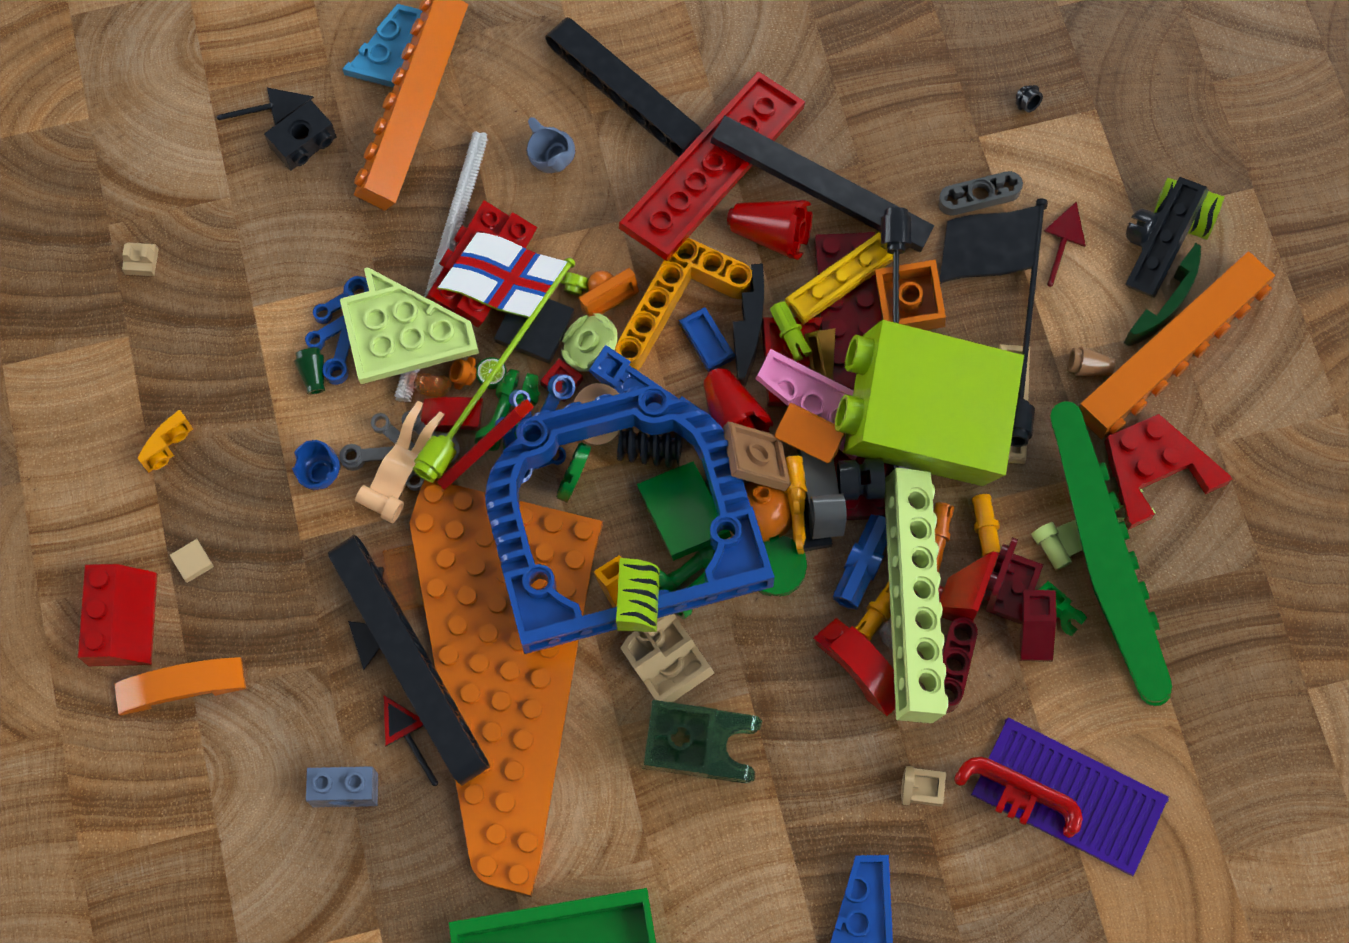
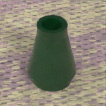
(310, 367)

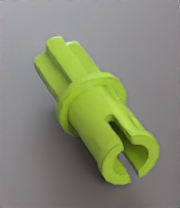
(790, 330)

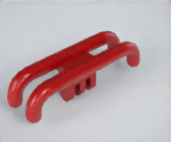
(1022, 793)

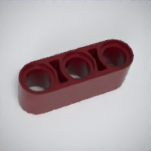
(961, 651)

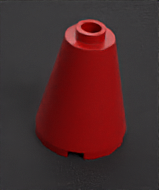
(773, 224)
(732, 402)

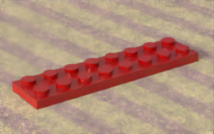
(705, 171)

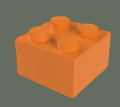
(919, 295)

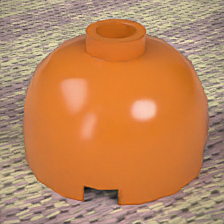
(770, 509)

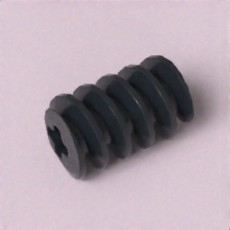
(649, 446)

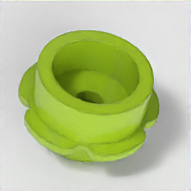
(574, 283)

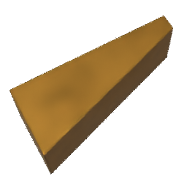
(822, 349)

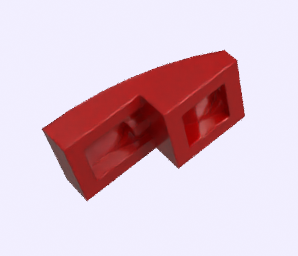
(452, 408)

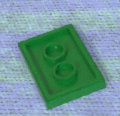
(681, 509)

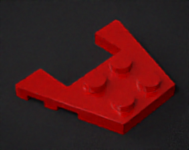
(1151, 453)

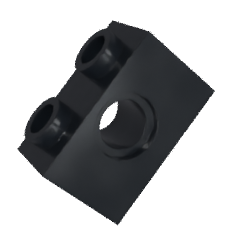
(304, 121)

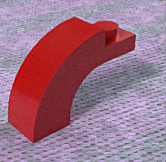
(862, 663)

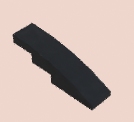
(747, 332)

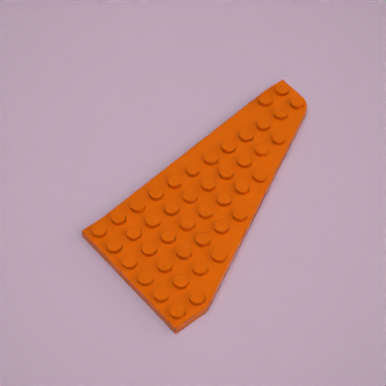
(505, 696)

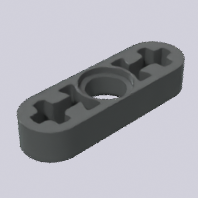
(988, 182)

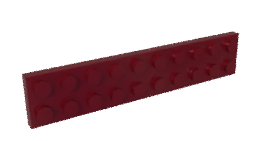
(850, 316)

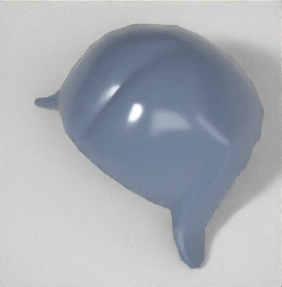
(549, 148)

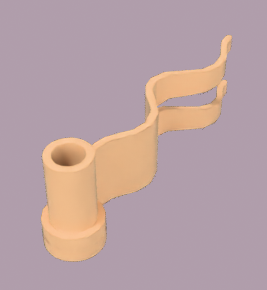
(396, 468)

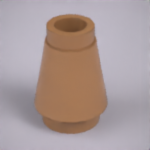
(1089, 363)

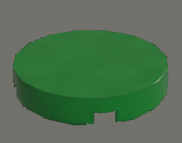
(573, 472)
(787, 566)

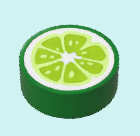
(484, 369)

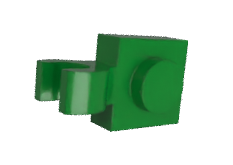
(1065, 610)

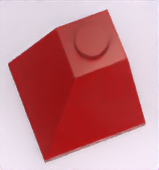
(966, 589)

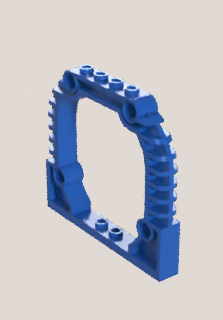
(548, 617)

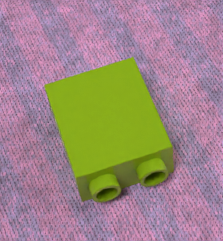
(930, 402)

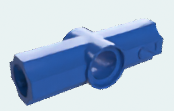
(862, 563)

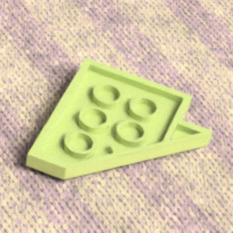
(401, 330)

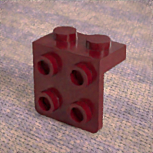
(1006, 588)

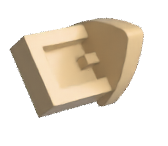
(923, 786)

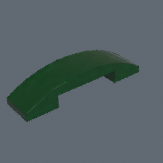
(1150, 323)

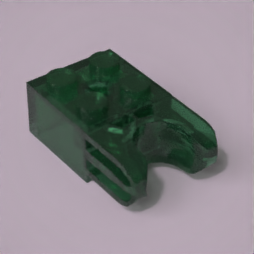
(707, 739)

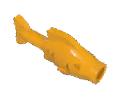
(796, 497)

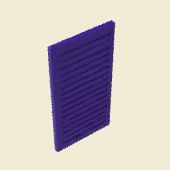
(1114, 808)

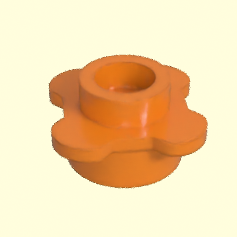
(463, 372)

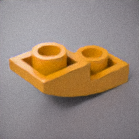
(156, 451)

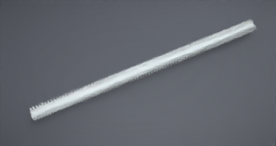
(453, 224)

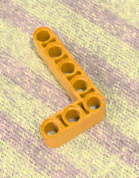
(669, 294)

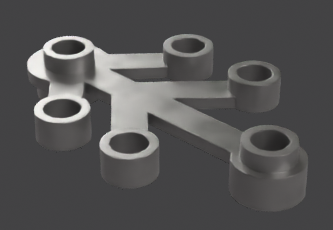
(378, 454)

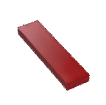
(485, 443)

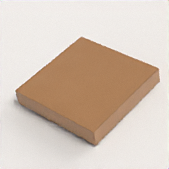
(756, 456)

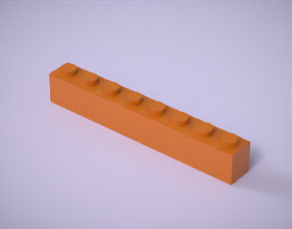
(409, 102)
(1176, 344)

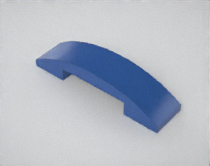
(616, 372)

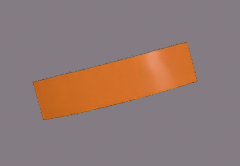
(178, 683)

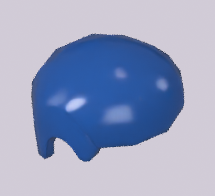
(316, 465)

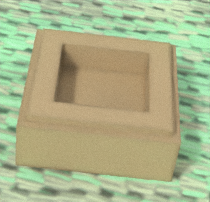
(191, 560)

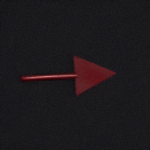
(1068, 228)

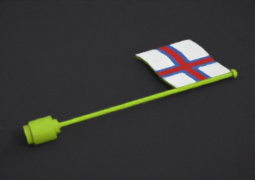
(508, 281)

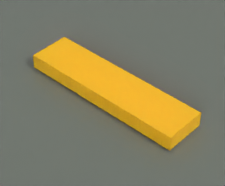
(838, 279)

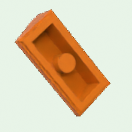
(809, 433)

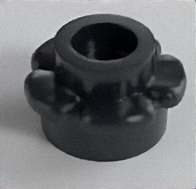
(1028, 98)

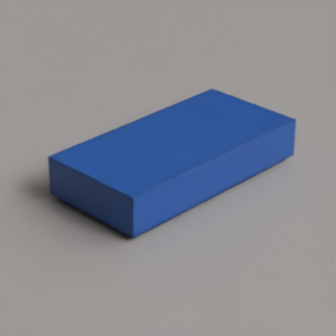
(707, 339)

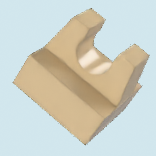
(139, 259)

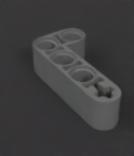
(823, 502)

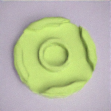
(586, 340)

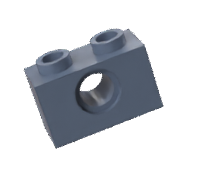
(342, 787)

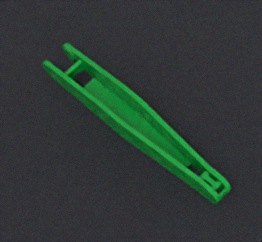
(1108, 558)

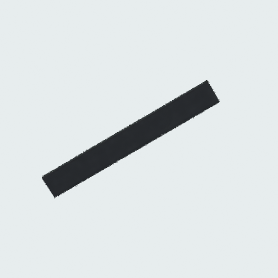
(811, 178)

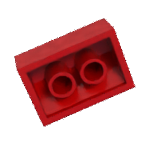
(117, 615)

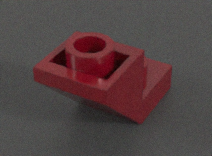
(1038, 625)

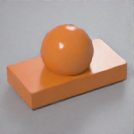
(607, 291)

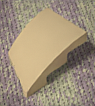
(666, 659)

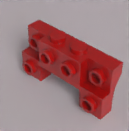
(485, 220)

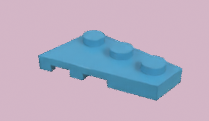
(382, 54)

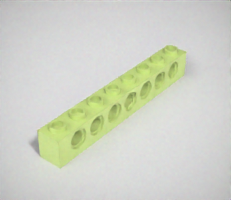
(905, 606)

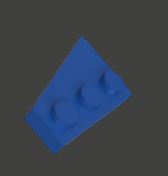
(866, 904)

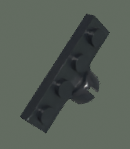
(1163, 235)

